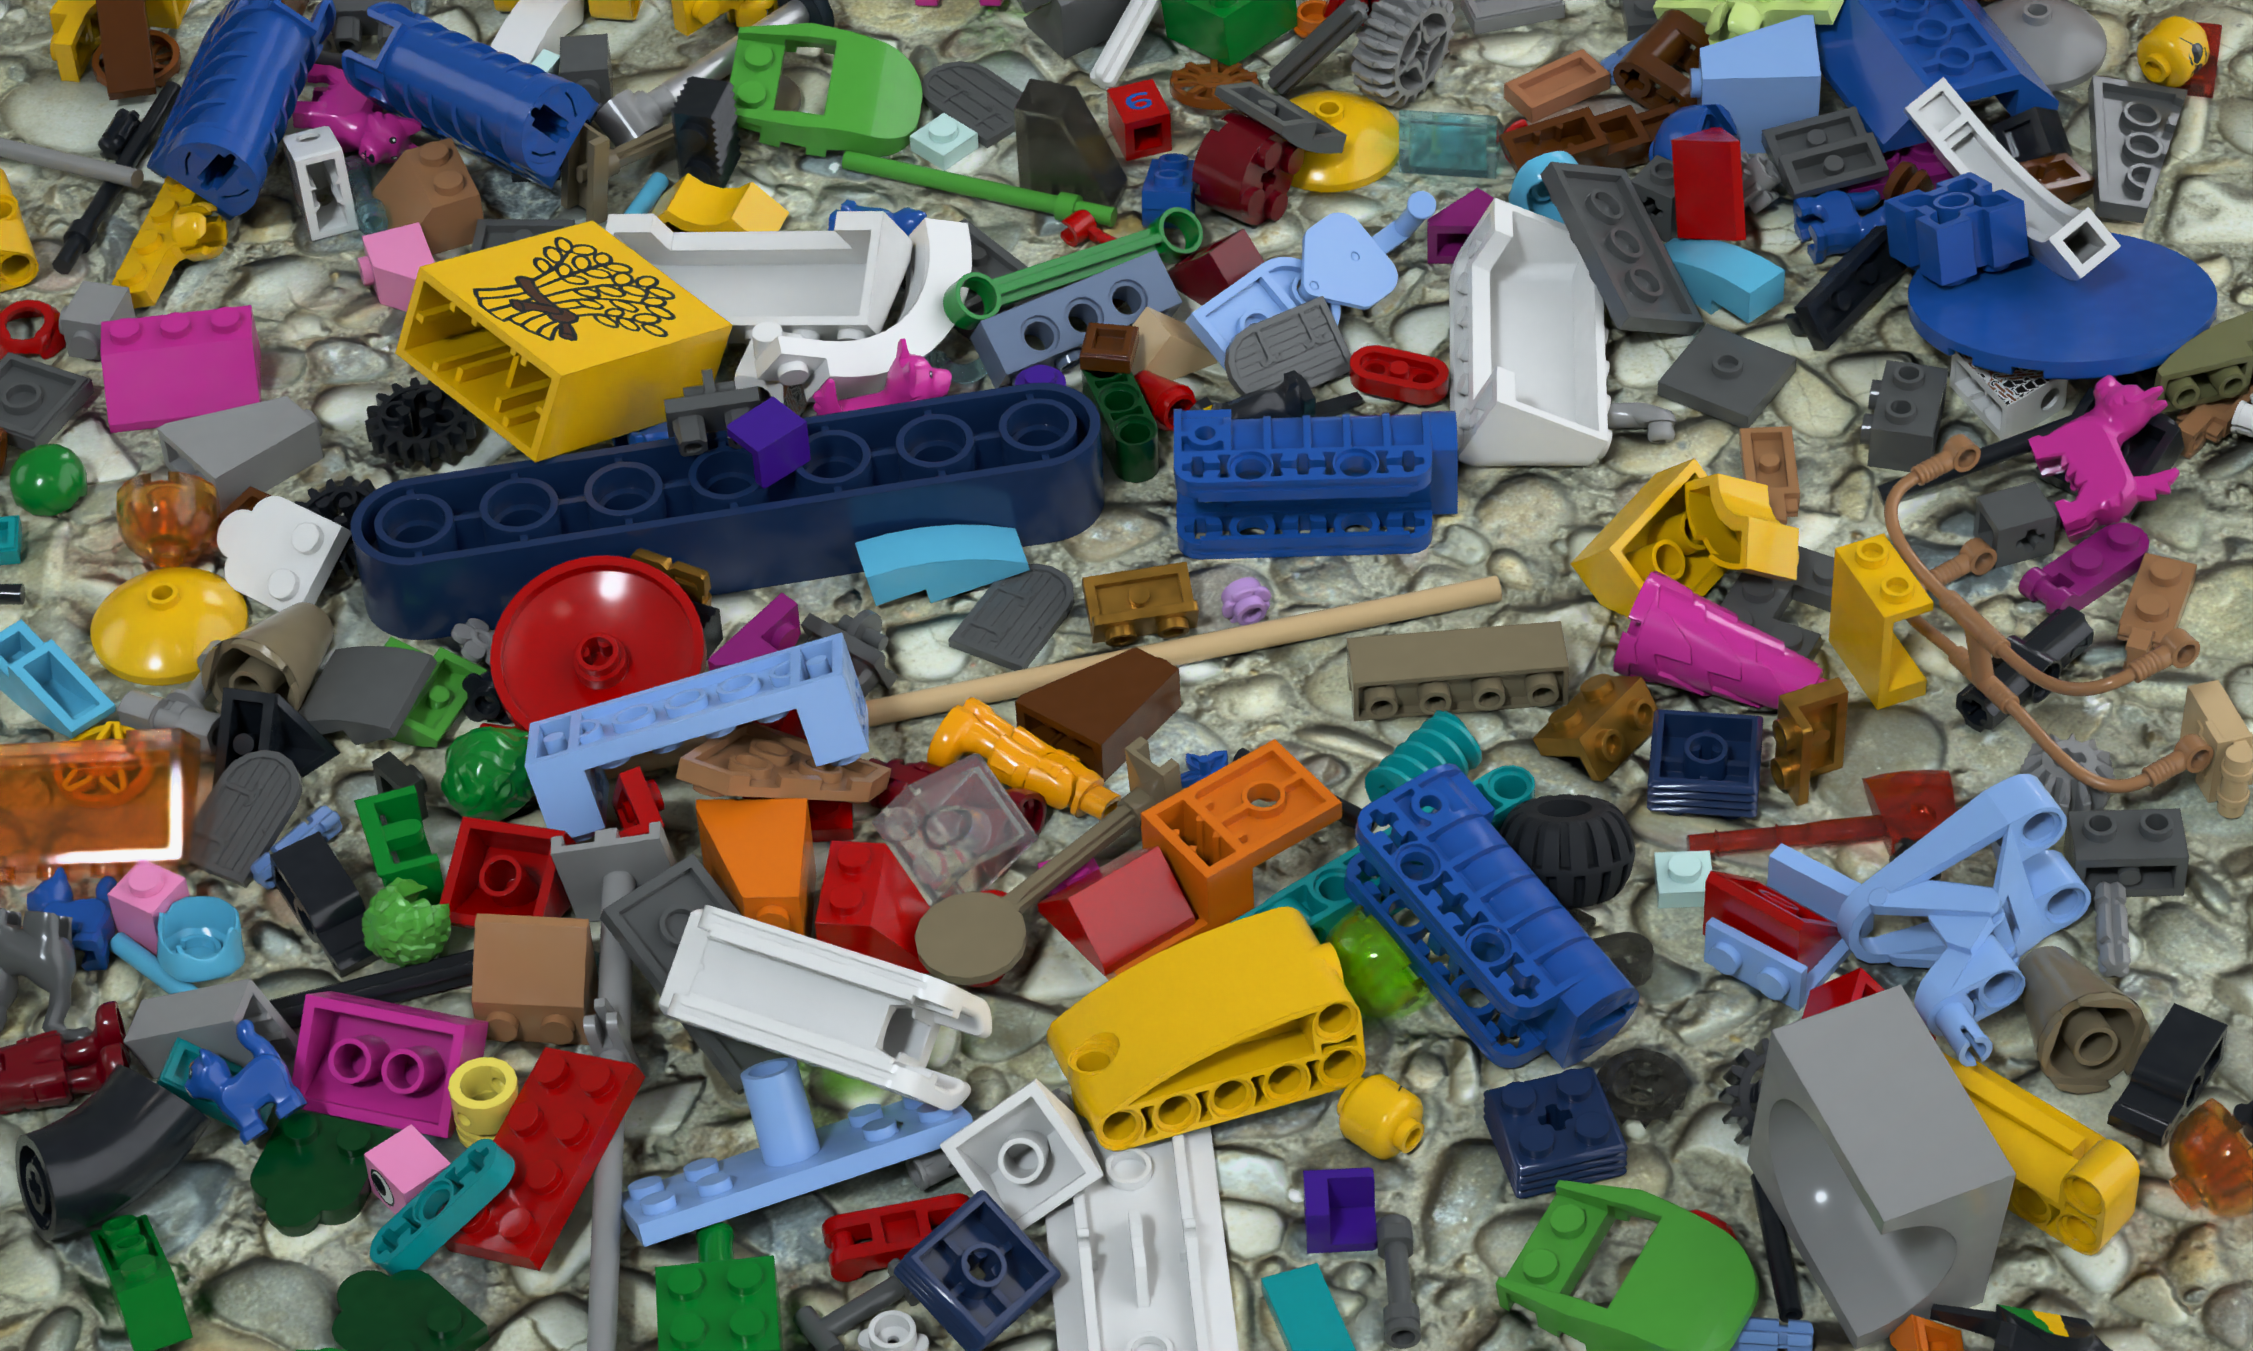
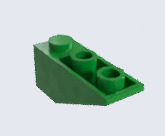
(141, 1283)

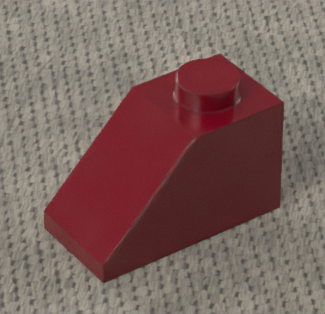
(1215, 267)

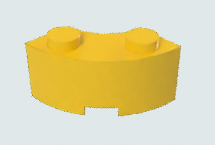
(708, 208)
(1740, 527)

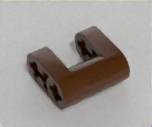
(1652, 62)

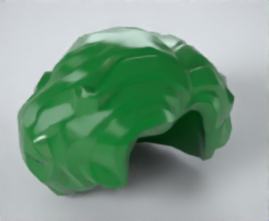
(487, 773)

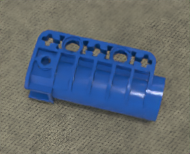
(472, 94)
(239, 100)
(1312, 479)
(1490, 920)

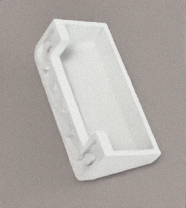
(805, 281)
(1526, 345)

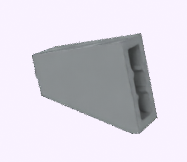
(244, 446)
(208, 1021)

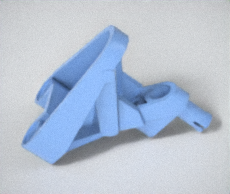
(1972, 929)

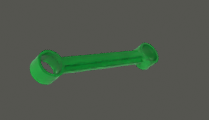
(1071, 268)

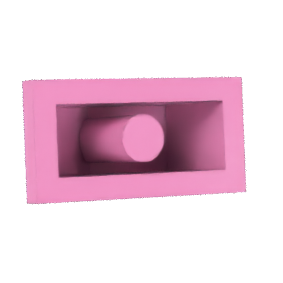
(393, 263)

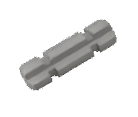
(2112, 929)

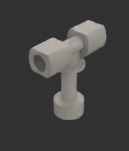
(178, 710)

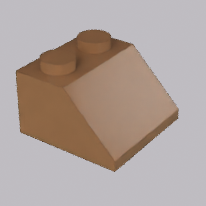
(435, 190)
(533, 977)

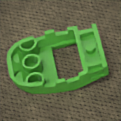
(870, 96)
(1682, 1293)

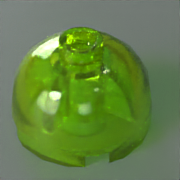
(1374, 966)

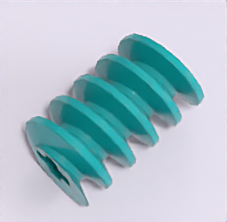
(1437, 742)

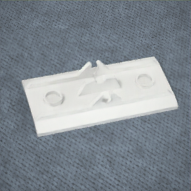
(1144, 1252)

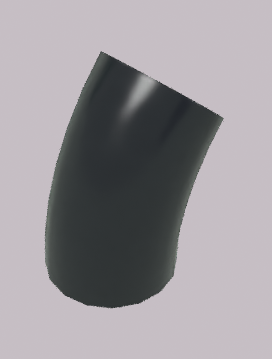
(104, 1153)

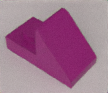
(769, 631)

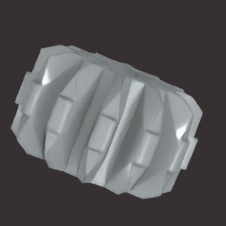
(2064, 788)

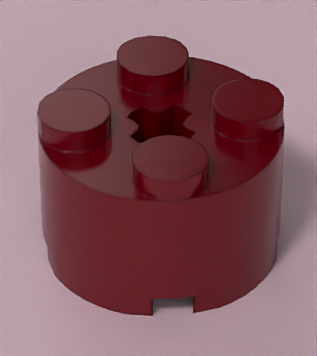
(1246, 170)

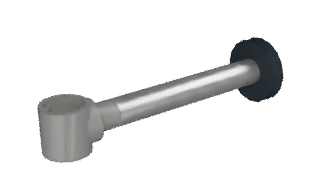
(638, 113)

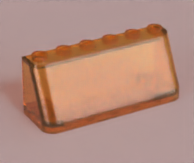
(98, 803)

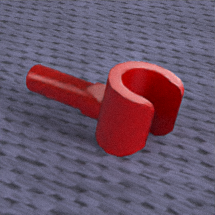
(1083, 226)

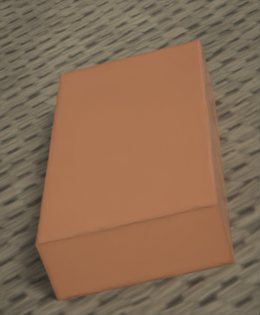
(1557, 85)

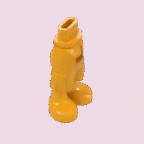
(1020, 760)

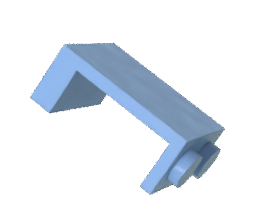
(1767, 968)

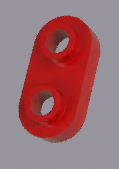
(1399, 375)

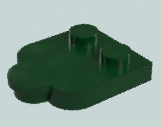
(314, 1171)
(403, 1315)

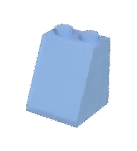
(1762, 78)

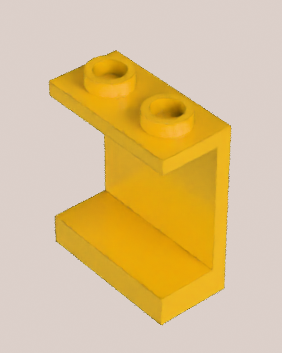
(1868, 596)

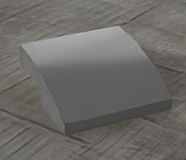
(1282, 117)
(1824, 153)
(367, 691)

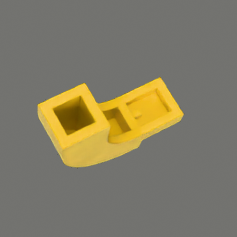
(78, 31)

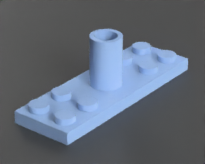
(790, 1155)

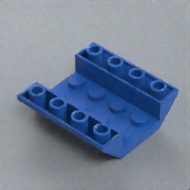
(1895, 50)

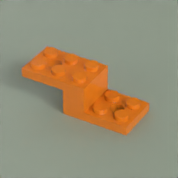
(1218, 836)

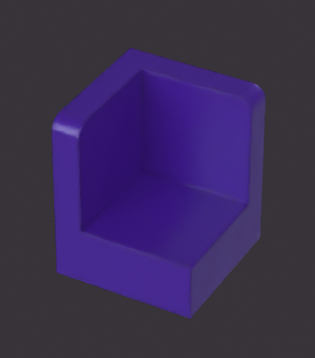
(774, 438)
(1340, 1210)

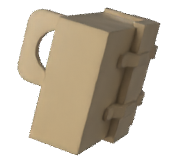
(2218, 723)

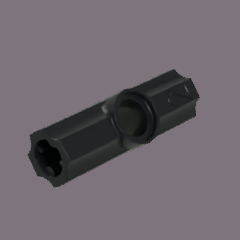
(2047, 648)

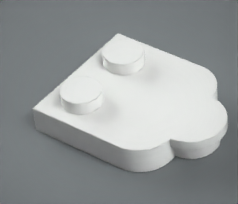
(280, 552)

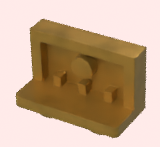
(1140, 604)
(1600, 723)
(1809, 736)

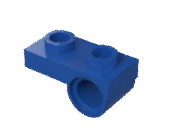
(1168, 186)

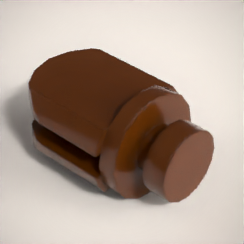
(1906, 179)

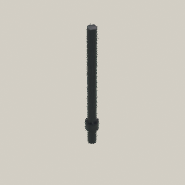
(83, 231)

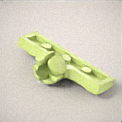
(1737, 17)

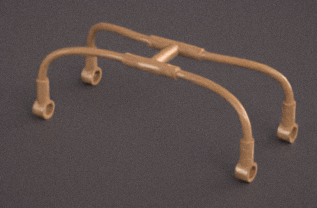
(1983, 639)

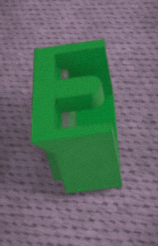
(399, 842)

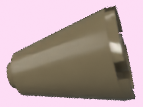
(272, 655)
(2079, 1022)

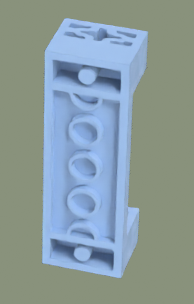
(573, 749)

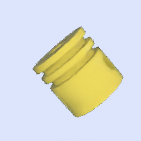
(481, 1097)

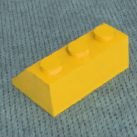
(1646, 538)

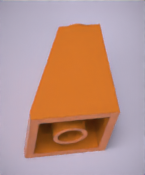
(761, 857)

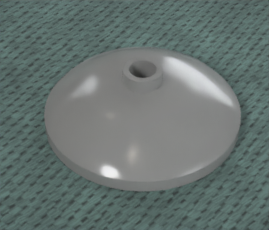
(2053, 37)

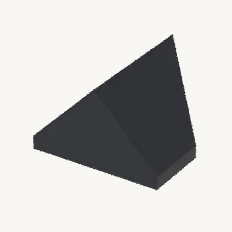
(267, 722)

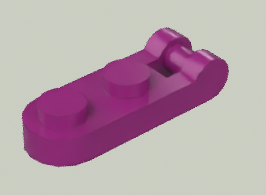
(2087, 568)

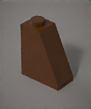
(1103, 708)

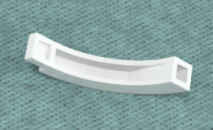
(2057, 234)
(861, 366)

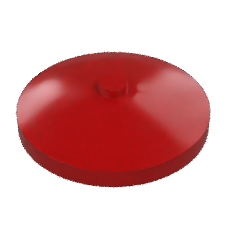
(592, 636)

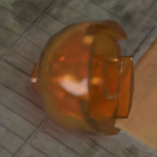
(167, 518)
(2212, 1162)

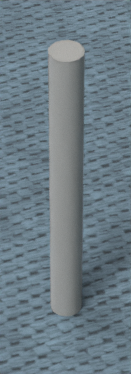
(71, 163)

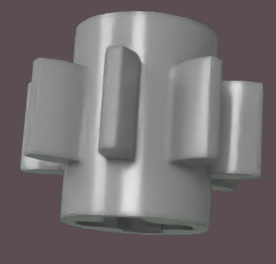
(1759, 181)

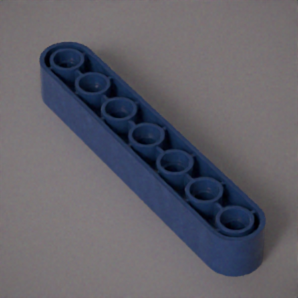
(474, 537)

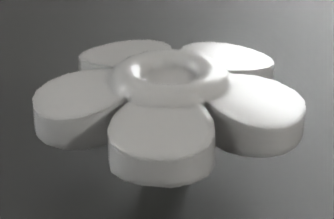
(475, 638)

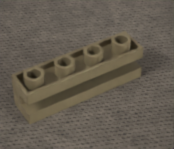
(1457, 671)

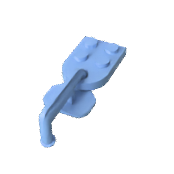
(1336, 263)

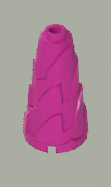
(1706, 648)

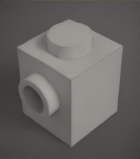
(83, 317)

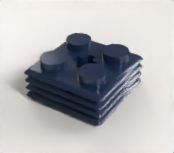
(1705, 763)
(1554, 1131)
(968, 1239)

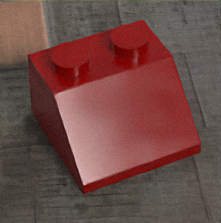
(503, 872)
(870, 904)

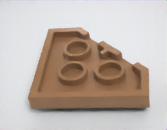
(776, 765)

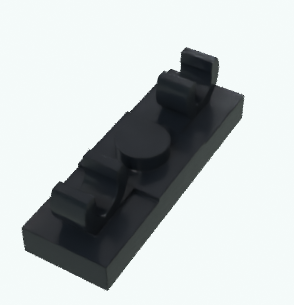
(1846, 290)

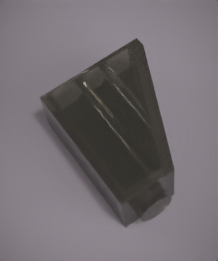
(1064, 146)

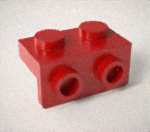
(636, 802)

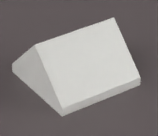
(1025, 1154)

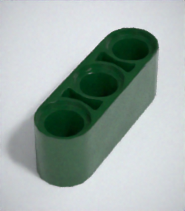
(1127, 424)

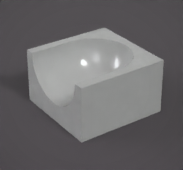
(1878, 1164)

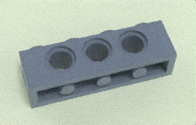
(1001, 338)

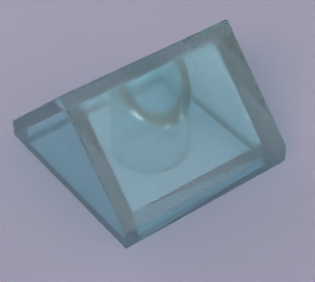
(1449, 144)

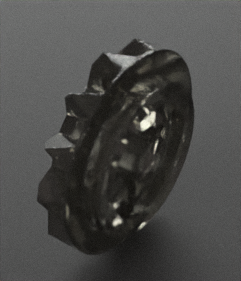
(1645, 1070)

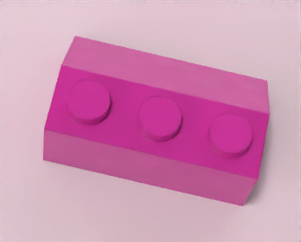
(179, 366)
(382, 1060)

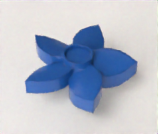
(1202, 766)

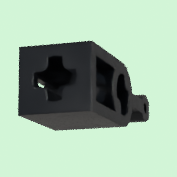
(323, 901)
(2169, 1074)

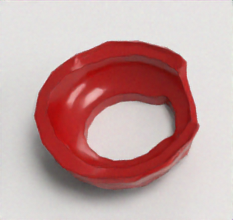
(47, 340)

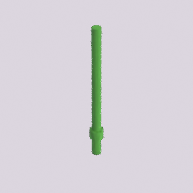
(1059, 205)

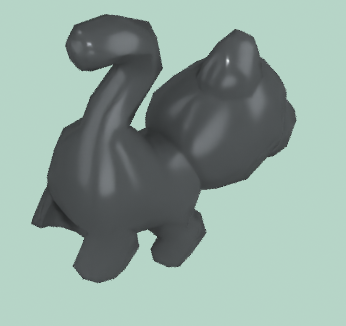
(44, 955)

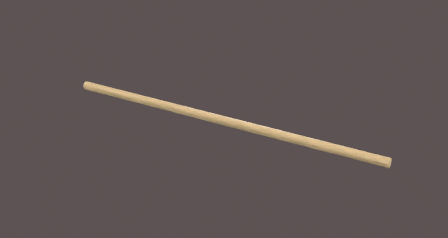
(1175, 651)

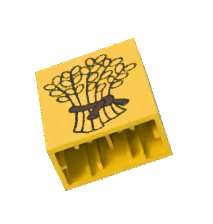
(559, 338)

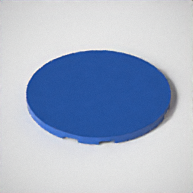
(2108, 323)

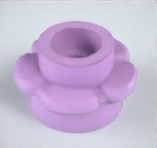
(1245, 601)

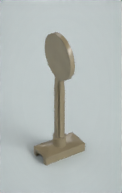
(593, 162)
(984, 935)

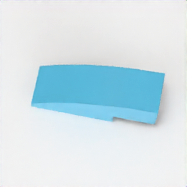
(1727, 277)
(939, 560)
(49, 683)

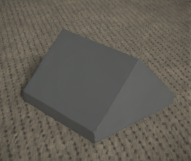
(1075, 24)

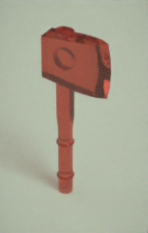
(1900, 804)

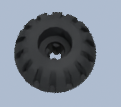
(1573, 846)

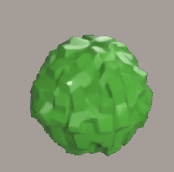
(405, 928)

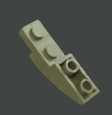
(2209, 365)

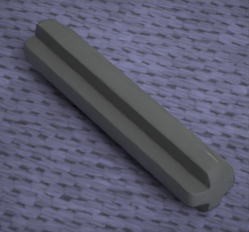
(1318, 45)

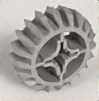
(1402, 49)

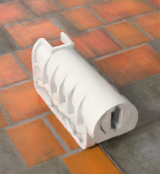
(819, 1004)

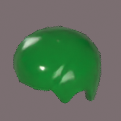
(48, 480)

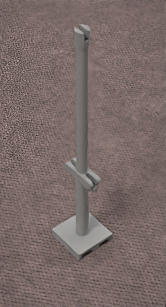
(594, 878)

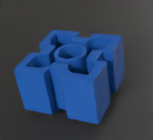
(1956, 229)

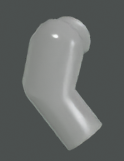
(1643, 415)

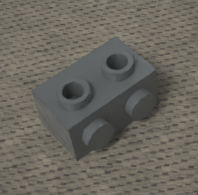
(1905, 416)
(2135, 847)

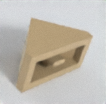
(1168, 347)

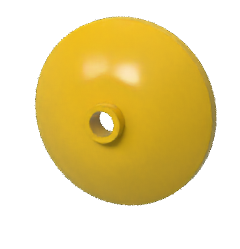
(1369, 147)
(163, 622)

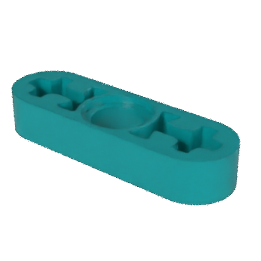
(466, 1186)

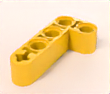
(2064, 1196)

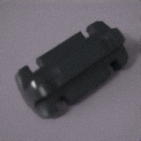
(118, 133)

